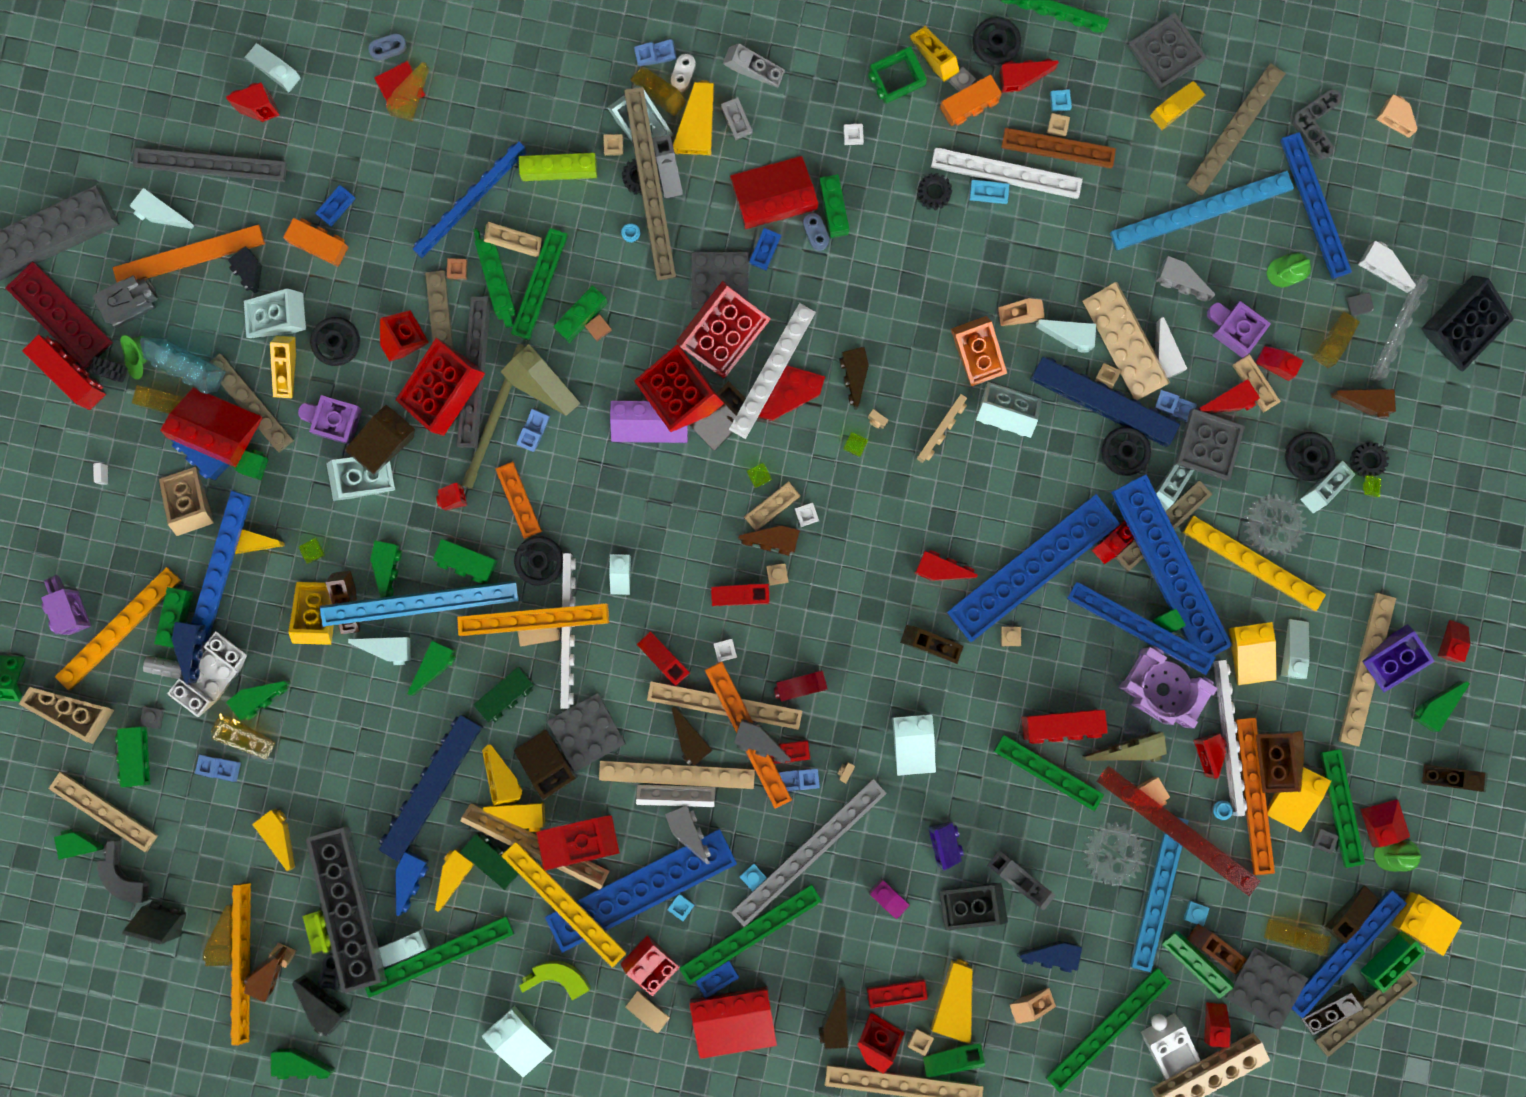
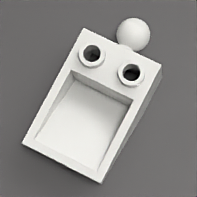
(1170, 1045)

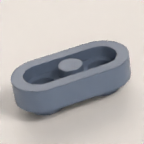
(387, 45)
(816, 231)

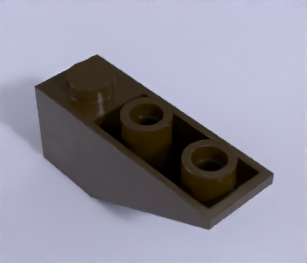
(856, 368)
(1454, 778)
(1352, 915)
(1334, 1009)

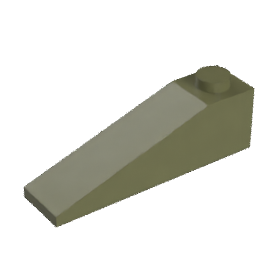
(533, 376)
(1145, 747)

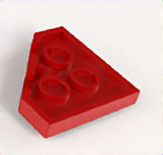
(791, 392)

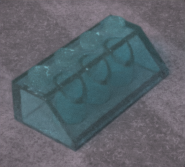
(182, 363)

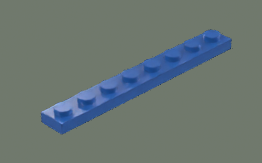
(473, 195)
(1315, 205)
(221, 560)
(1141, 628)
(1347, 953)

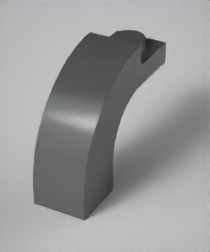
(114, 878)
(1021, 880)

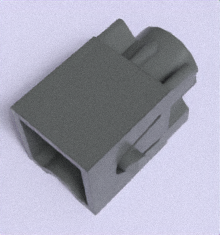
(126, 300)

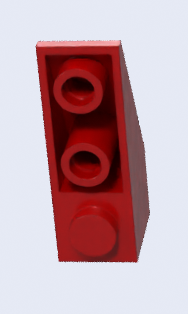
(1018, 76)
(1113, 543)
(938, 569)
(740, 595)
(663, 658)

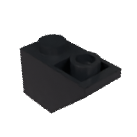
(247, 267)

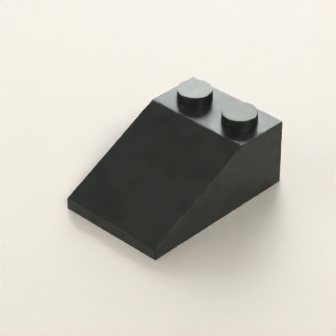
(973, 906)
(156, 923)
(320, 1007)

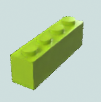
(558, 167)

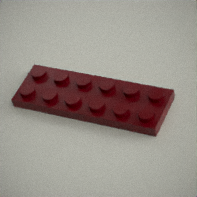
(58, 314)

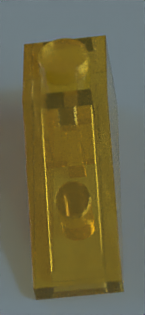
(659, 90)
(407, 95)
(1336, 340)
(155, 399)
(241, 737)
(1297, 937)
(220, 942)

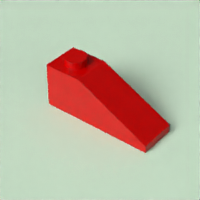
(1233, 400)

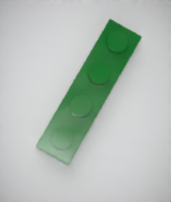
(1198, 964)

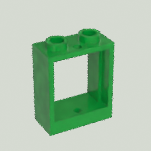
(914, 67)

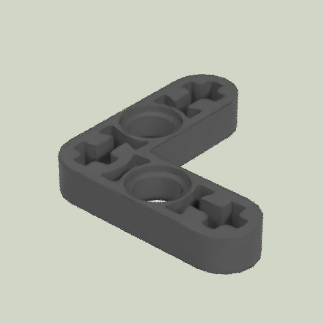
(1311, 118)

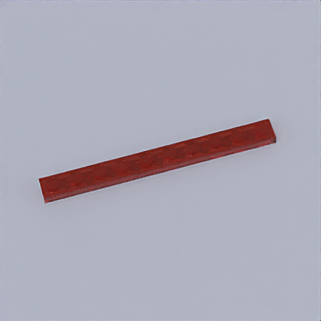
(1178, 830)

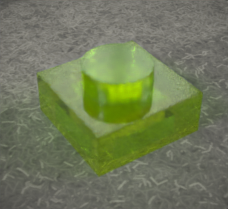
(855, 444)
(759, 475)
(1372, 486)
(311, 551)

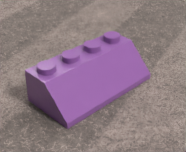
(640, 423)

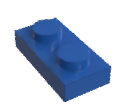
(335, 205)
(765, 249)
(717, 979)

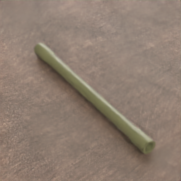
(472, 471)

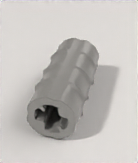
(162, 667)

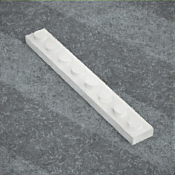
(1006, 173)
(772, 371)
(568, 640)
(1229, 728)

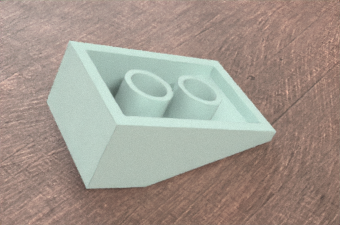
(657, 124)
(275, 314)
(352, 480)
(914, 744)
(517, 1042)

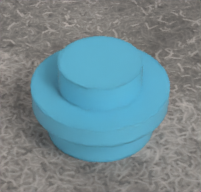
(630, 232)
(1222, 810)

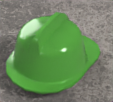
(1288, 270)
(133, 355)
(1398, 856)

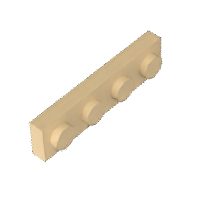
(938, 435)

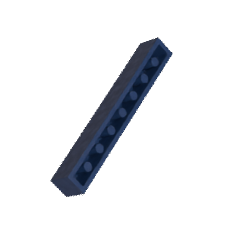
(1104, 401)
(430, 788)

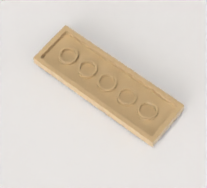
(1126, 341)

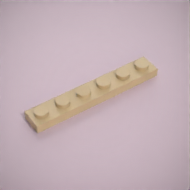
(103, 811)

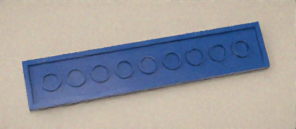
(1170, 565)
(1033, 568)
(646, 888)

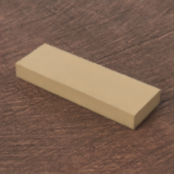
(512, 239)
(1247, 369)
(772, 506)

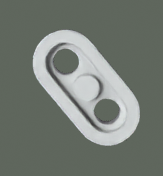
(683, 71)

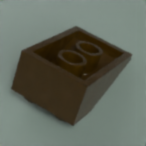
(380, 440)
(834, 1024)

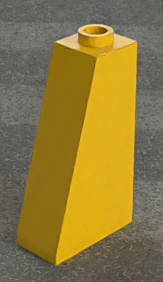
(695, 128)
(955, 1003)

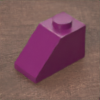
(888, 898)

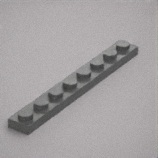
(210, 165)
(476, 353)

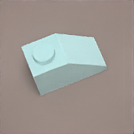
(620, 574)

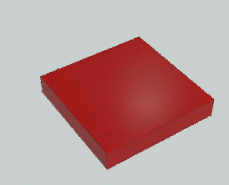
(393, 78)

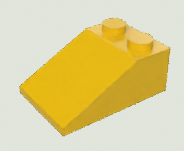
(306, 617)
(1254, 653)
(1296, 808)
(1427, 923)

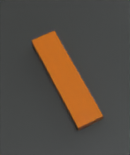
(518, 500)

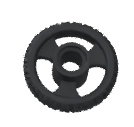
(1000, 25)
(318, 337)
(1133, 437)
(1319, 470)
(536, 577)

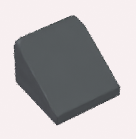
(1360, 304)

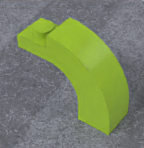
(558, 971)

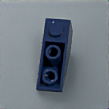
(188, 644)
(1058, 953)

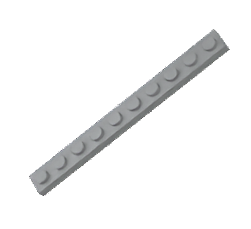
(808, 852)

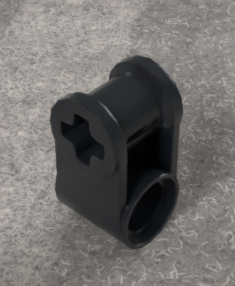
(328, 977)

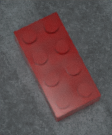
(64, 371)
(1068, 724)

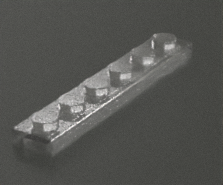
(1397, 334)

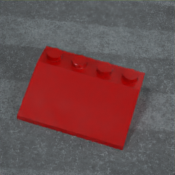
(774, 192)
(723, 330)
(439, 387)
(678, 390)
(211, 426)
(733, 1022)

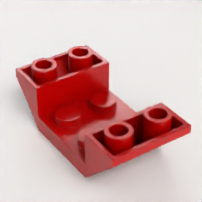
(577, 842)

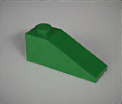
(434, 663)
(1437, 709)

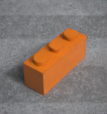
(971, 101)
(316, 241)

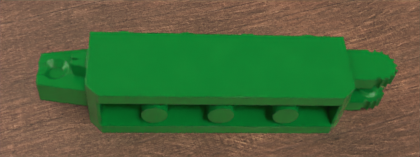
(495, 279)

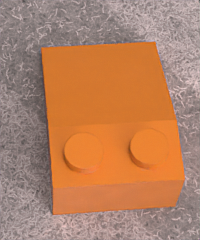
(979, 350)

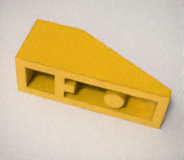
(935, 53)
(1177, 105)
(283, 365)
(253, 542)
(501, 780)
(521, 815)
(276, 834)
(452, 875)

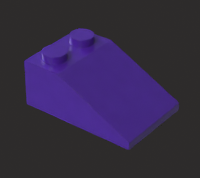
(1397, 658)
(945, 845)

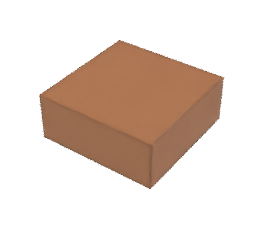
(457, 268)
(598, 328)

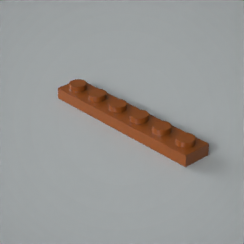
(1058, 148)

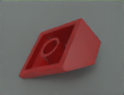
(401, 335)
(1211, 754)
(1385, 823)
(879, 1042)

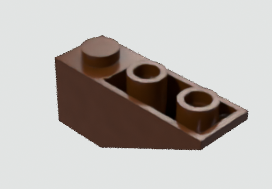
(777, 538)

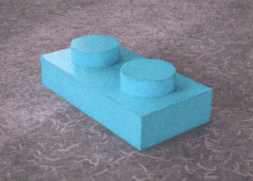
(989, 191)

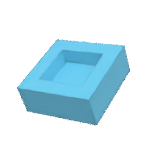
(1060, 100)
(753, 877)
(681, 907)
(1196, 913)

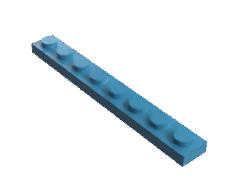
(1156, 903)

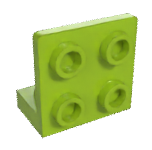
(317, 932)

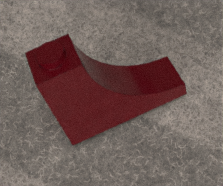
(800, 686)

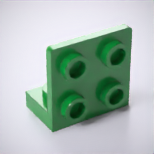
(9, 674)

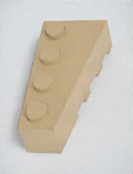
(72, 715)

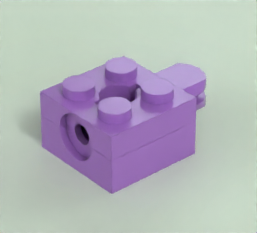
(1239, 321)
(332, 419)
(64, 608)

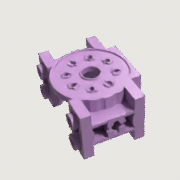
(1186, 705)

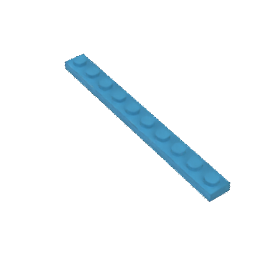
(1201, 210)
(418, 603)

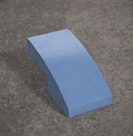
(655, 53)
(1174, 406)
(533, 430)
(217, 768)
(800, 779)

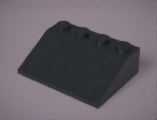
(1468, 322)

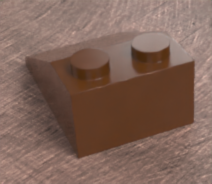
(1281, 761)

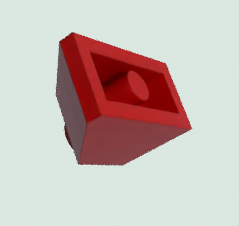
(1279, 362)
(451, 497)
(1455, 642)
(1217, 1025)

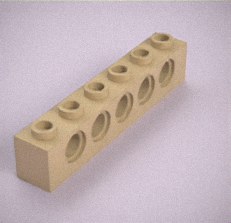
(1215, 1070)

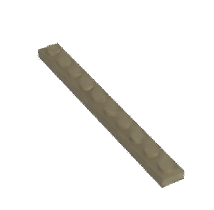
(649, 183)

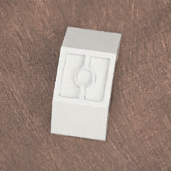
(217, 670)

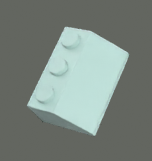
(1009, 409)

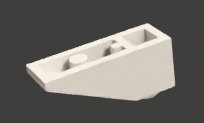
(1386, 265)
(1167, 350)

